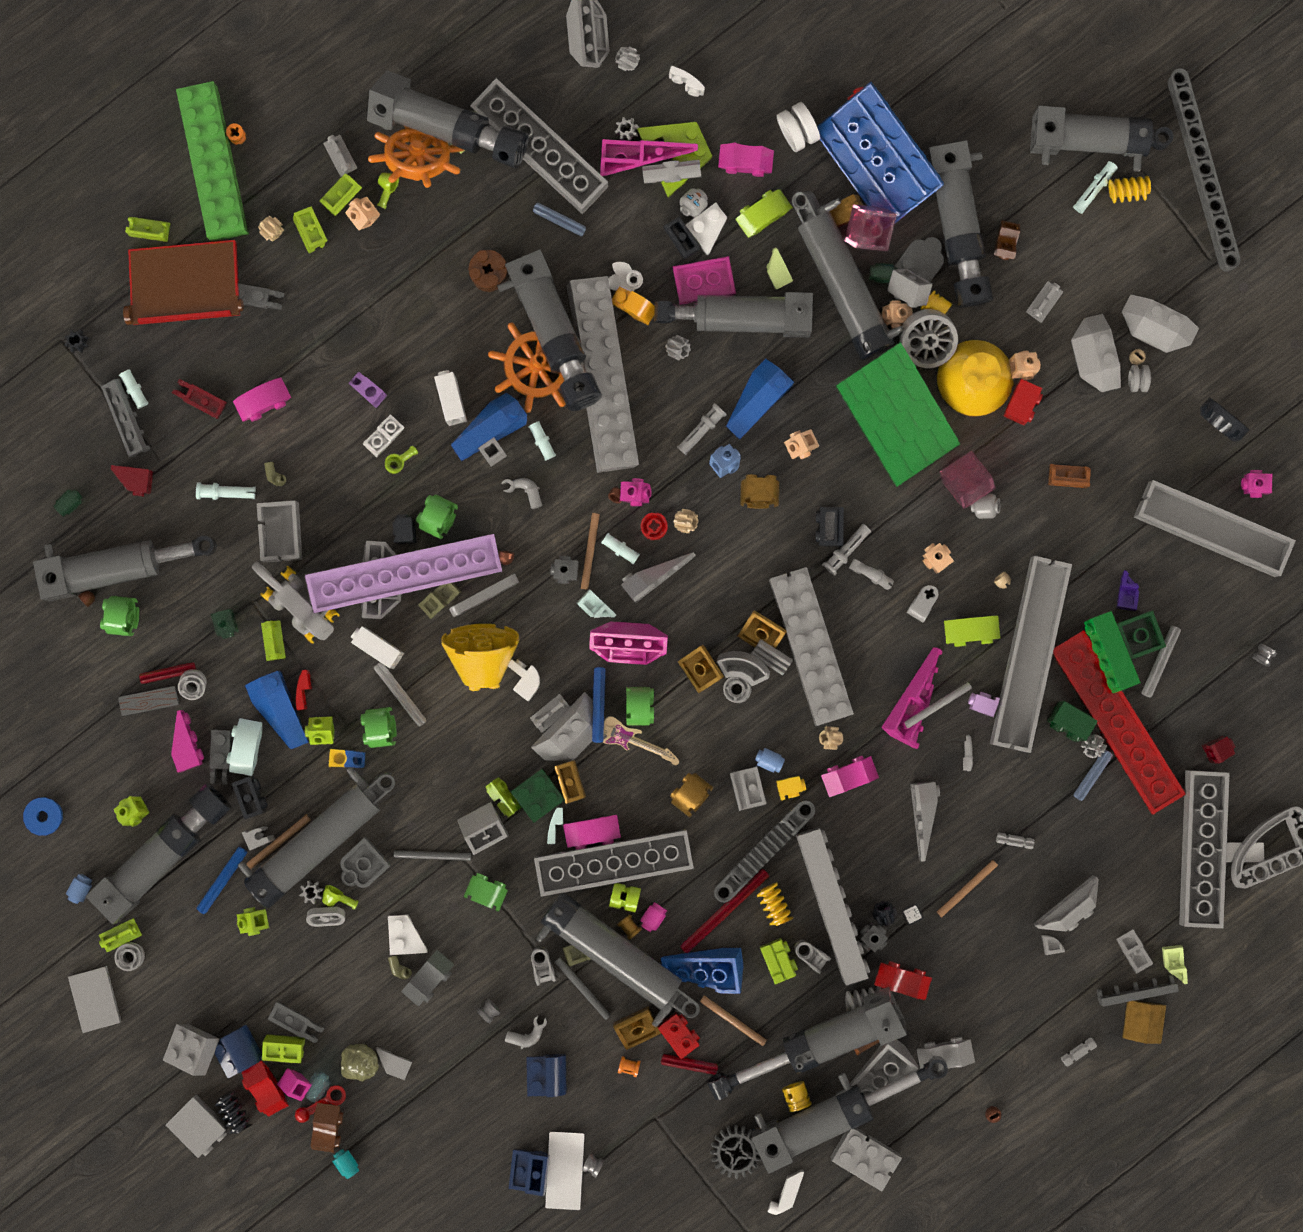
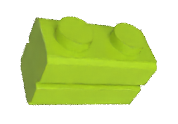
(778, 961)

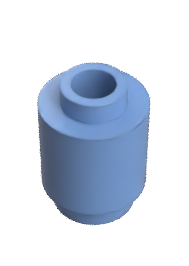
(769, 760)
(79, 888)

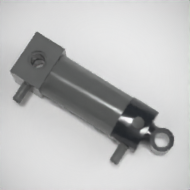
(1094, 134)

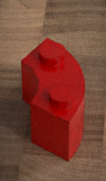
(903, 981)
(264, 1088)

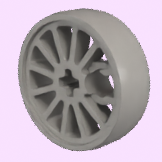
(906, 337)

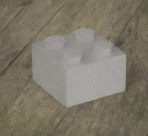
(191, 1049)

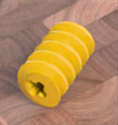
(1130, 188)
(773, 904)

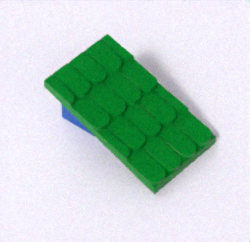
(898, 414)

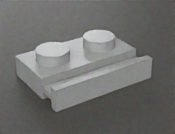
(748, 788)

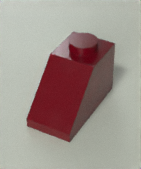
(134, 479)
(1219, 749)

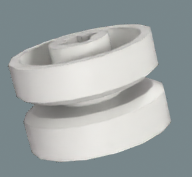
(798, 127)

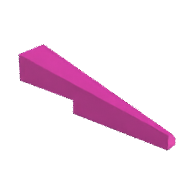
(625, 155)
(913, 701)

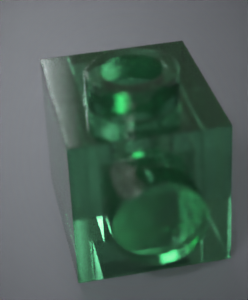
(225, 623)

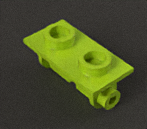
(273, 640)
(508, 804)
(119, 935)

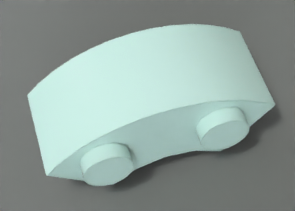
(245, 747)

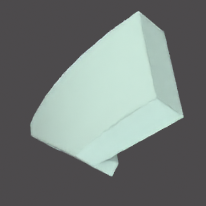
(594, 606)
(556, 820)

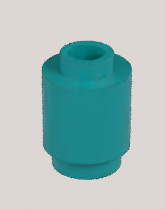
(345, 1163)

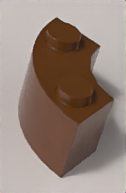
(326, 1128)

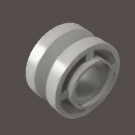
(1139, 378)
(196, 677)
(728, 692)
(136, 950)

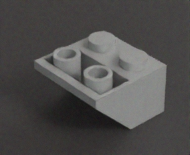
(482, 828)

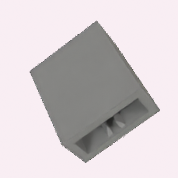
(198, 1126)

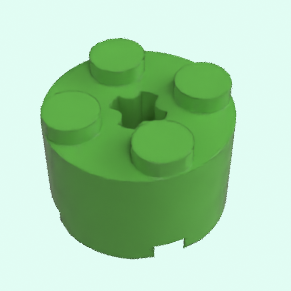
(437, 516)
(120, 615)
(638, 706)
(379, 727)
(486, 892)

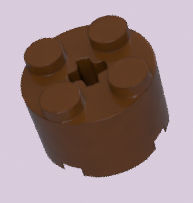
(484, 260)

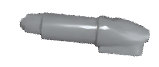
(968, 758)

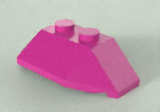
(628, 642)

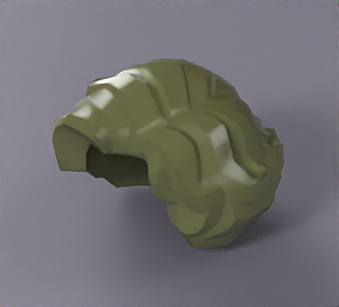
(359, 1062)

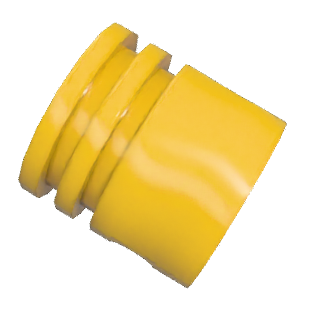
(937, 303)
(796, 1096)

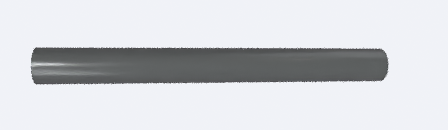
(432, 855)
(582, 988)

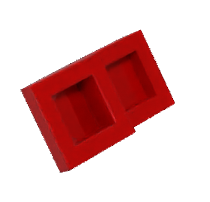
(303, 684)

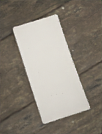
(564, 1170)

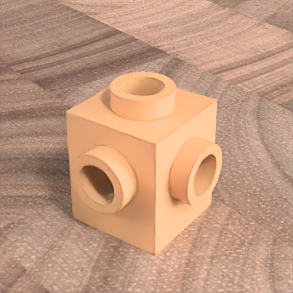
(362, 213)
(896, 313)
(1024, 365)
(801, 444)
(944, 557)

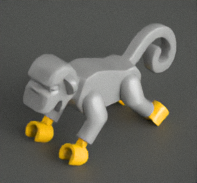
(288, 596)

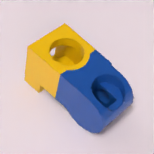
(346, 758)

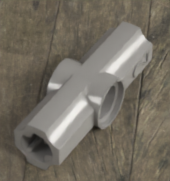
(671, 171)

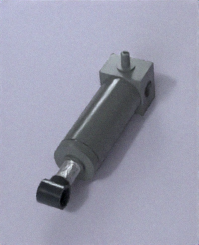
(744, 313)

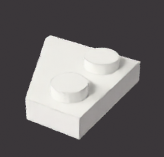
(707, 227)
(404, 936)

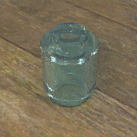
(320, 1083)

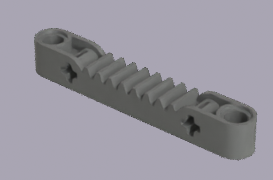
(764, 851)

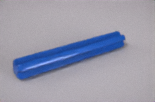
(598, 705)
(221, 880)

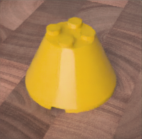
(975, 378)
(480, 653)

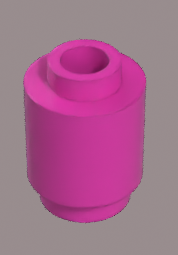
(653, 917)

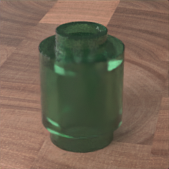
(881, 272)
(68, 502)

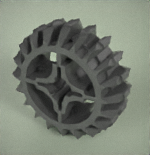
(731, 1168)

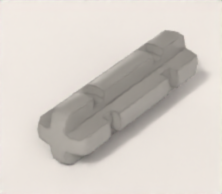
(1015, 840)
(1078, 1052)

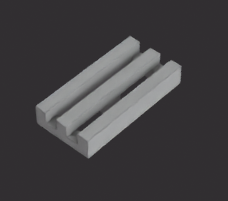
(771, 658)

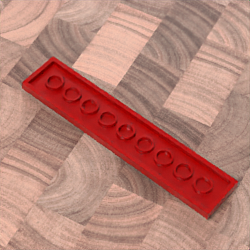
(1118, 724)

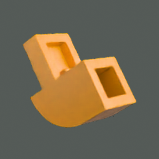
(634, 305)

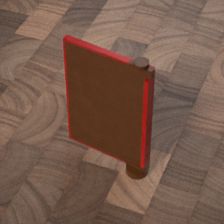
(183, 283)

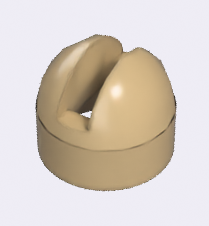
(1134, 359)
(1002, 579)

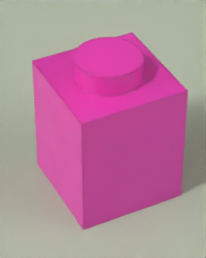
(294, 1084)

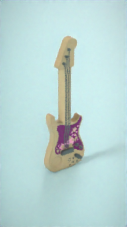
(618, 734)

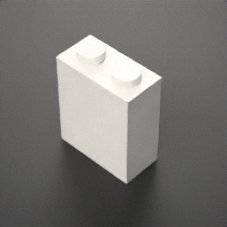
(450, 398)
(376, 647)

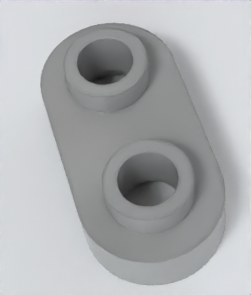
(325, 916)

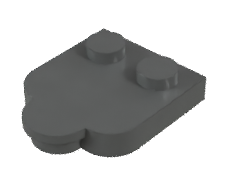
(922, 258)
(363, 864)

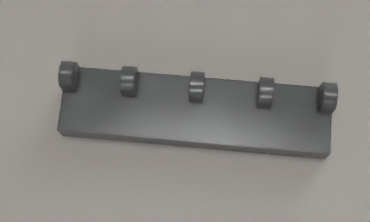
(124, 417)
(1137, 993)

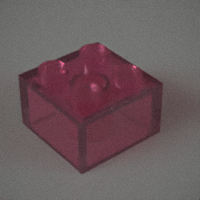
(870, 227)
(967, 480)

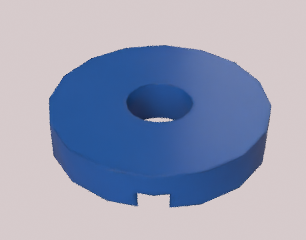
(31, 816)

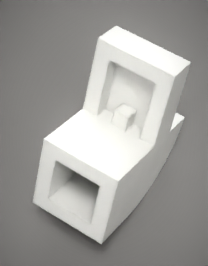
(529, 682)

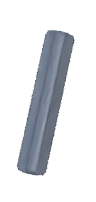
(559, 219)
(1092, 775)

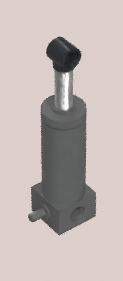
(108, 566)

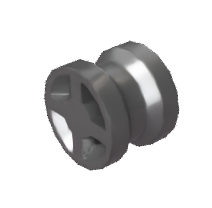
(1264, 655)
(488, 1011)
(593, 1165)

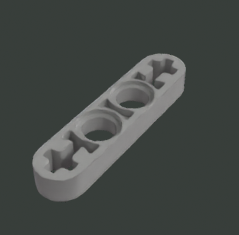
(484, 595)

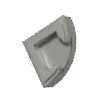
(1051, 945)

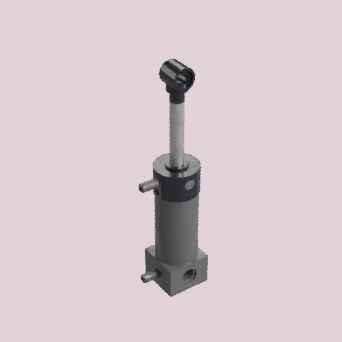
(808, 1048)
(829, 1118)

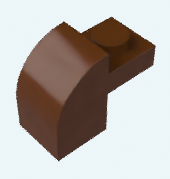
(1006, 240)

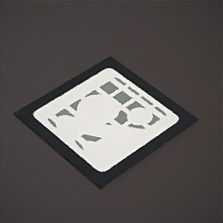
(912, 914)

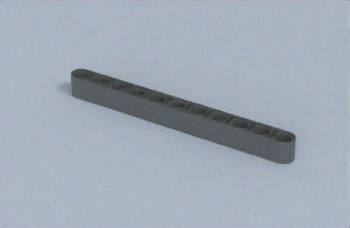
(1203, 161)

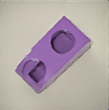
(367, 389)

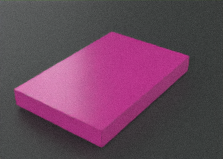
(704, 278)

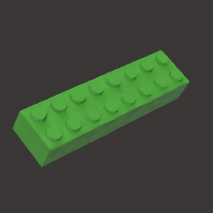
(212, 161)

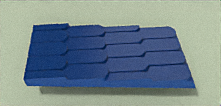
(878, 154)

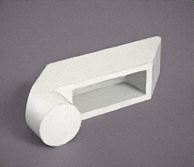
(788, 1193)

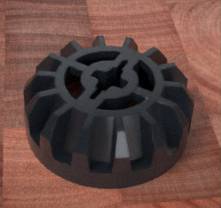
(1223, 420)

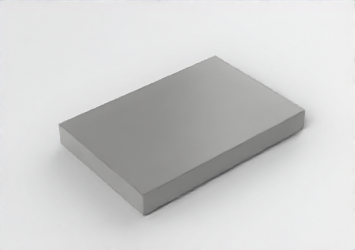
(94, 999)

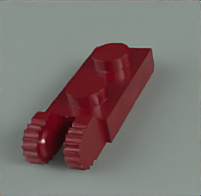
(201, 399)

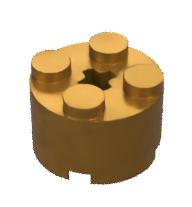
(759, 492)
(691, 794)

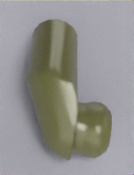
(272, 476)
(399, 970)

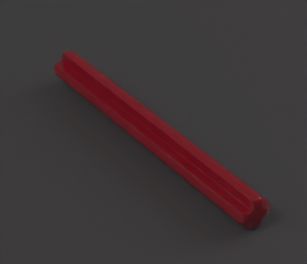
(724, 911)

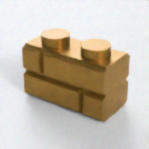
(570, 781)

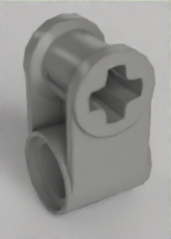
(922, 606)
(814, 957)
(543, 969)

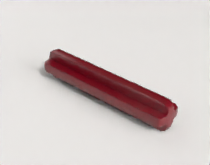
(165, 673)
(689, 1064)

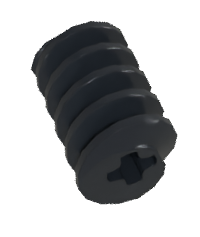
(232, 1112)

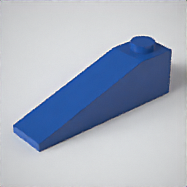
(761, 392)
(495, 420)
(276, 705)
(712, 968)

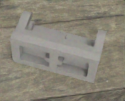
(255, 839)

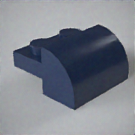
(237, 1051)
(546, 1075)
(529, 1171)

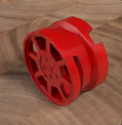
(654, 526)

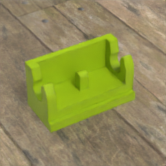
(340, 194)
(148, 229)
(309, 229)
(283, 1048)

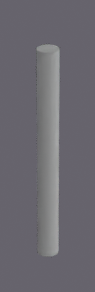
(937, 705)

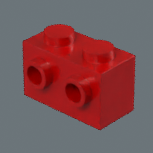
(1023, 402)
(679, 1035)

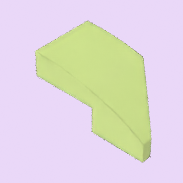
(778, 271)
(1174, 961)

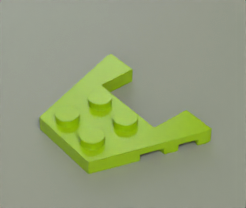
(679, 133)

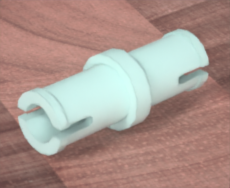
(133, 389)
(542, 440)
(620, 548)

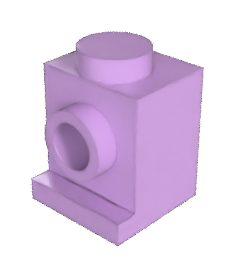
(983, 703)

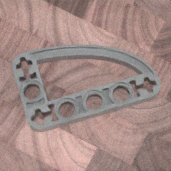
(1266, 865)

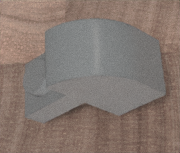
(492, 452)

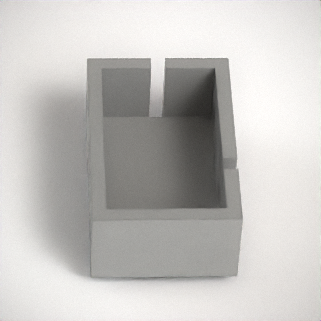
(281, 531)
(866, 1159)

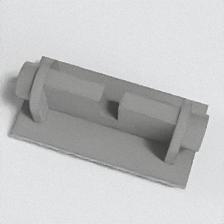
(340, 155)
(1044, 301)
(550, 713)

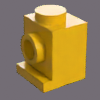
(790, 787)

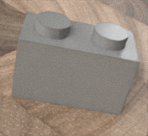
(909, 287)

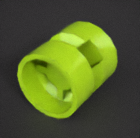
(631, 900)

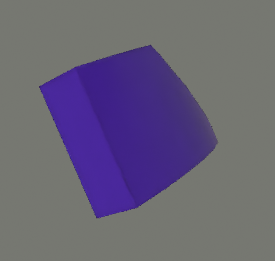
(1127, 594)

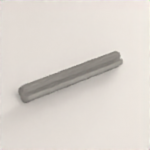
(1161, 661)
(400, 694)

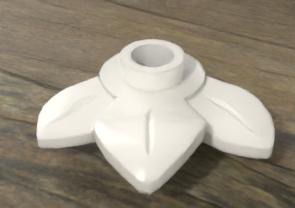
(622, 277)

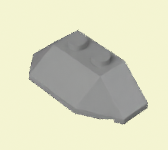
(587, 32)
(1158, 324)
(1097, 354)
(380, 607)
(569, 733)
(1072, 908)

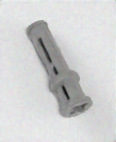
(707, 422)
(840, 556)

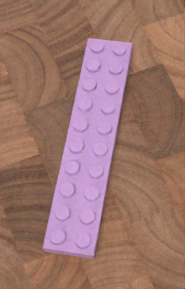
(403, 573)

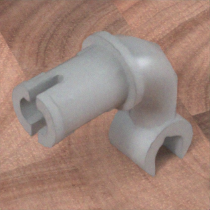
(529, 487)
(875, 575)
(526, 1040)

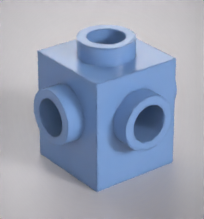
(725, 460)

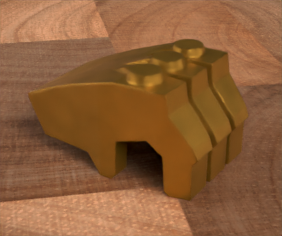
(843, 211)

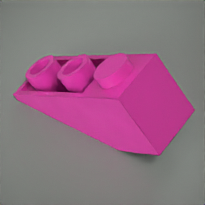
(184, 748)

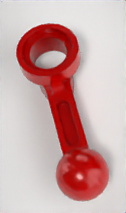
(303, 1114)

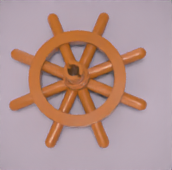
(416, 155)
(535, 364)

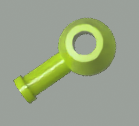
(388, 188)
(398, 460)
(332, 895)

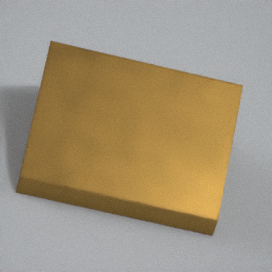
(761, 628)
(700, 669)
(1144, 1022)
(636, 1028)

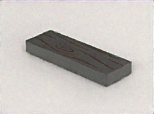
(148, 700)

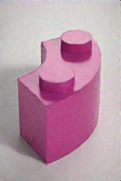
(746, 159)
(262, 399)
(849, 776)
(592, 831)

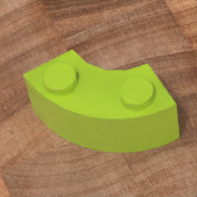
(763, 213)
(972, 629)

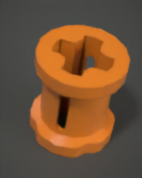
(238, 129)
(628, 1066)

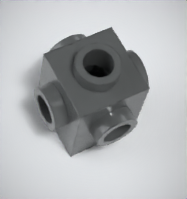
(572, 572)
(866, 934)

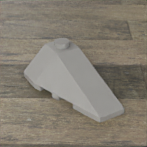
(646, 580)
(924, 808)
(885, 1066)

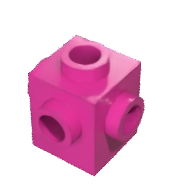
(1257, 484)
(635, 492)

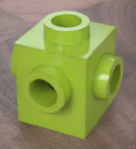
(320, 730)
(131, 811)
(252, 921)

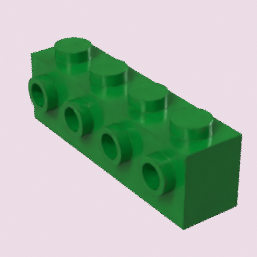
(1111, 652)

